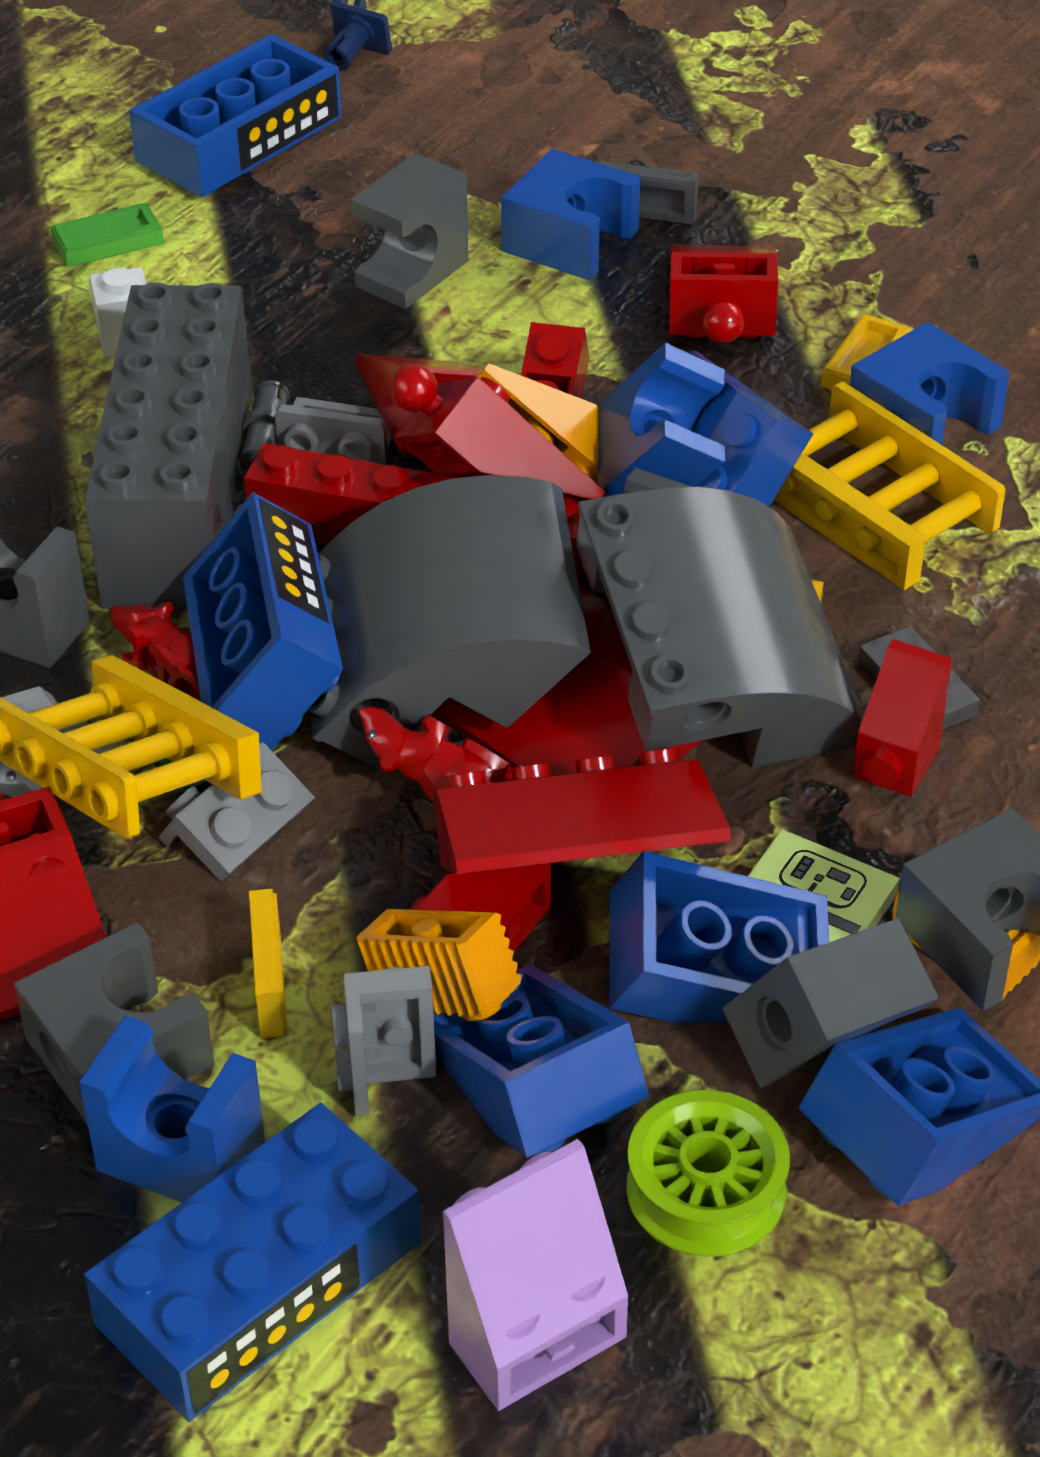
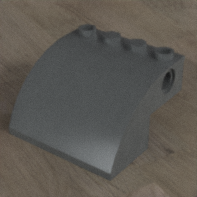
(451, 597)
(718, 623)

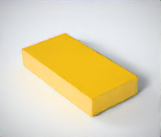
(863, 340)
(268, 963)

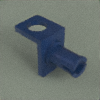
(356, 30)

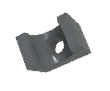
(425, 227)
(42, 599)
(965, 897)
(84, 997)
(827, 997)

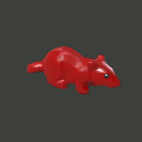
(158, 645)
(427, 754)

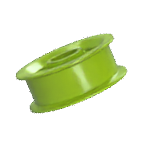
(698, 1209)

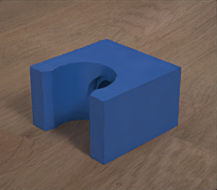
(561, 208)
(934, 378)
(652, 418)
(162, 1128)

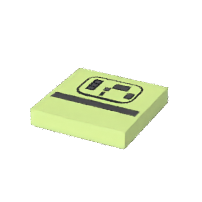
(854, 891)

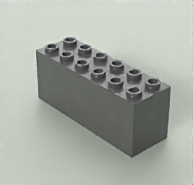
(168, 440)

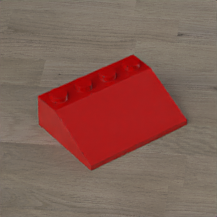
(577, 717)
(575, 814)

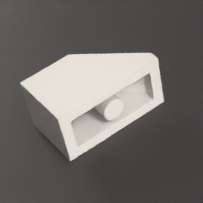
(109, 299)

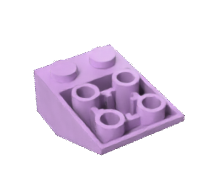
(532, 1276)

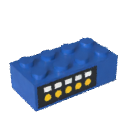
(235, 114)
(262, 621)
(254, 1260)

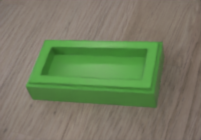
(107, 234)

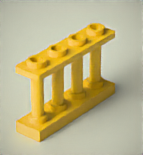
(863, 522)
(135, 707)

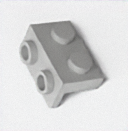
(335, 430)
(230, 830)
(386, 1028)

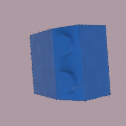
(757, 439)
(701, 936)
(542, 1063)
(921, 1102)

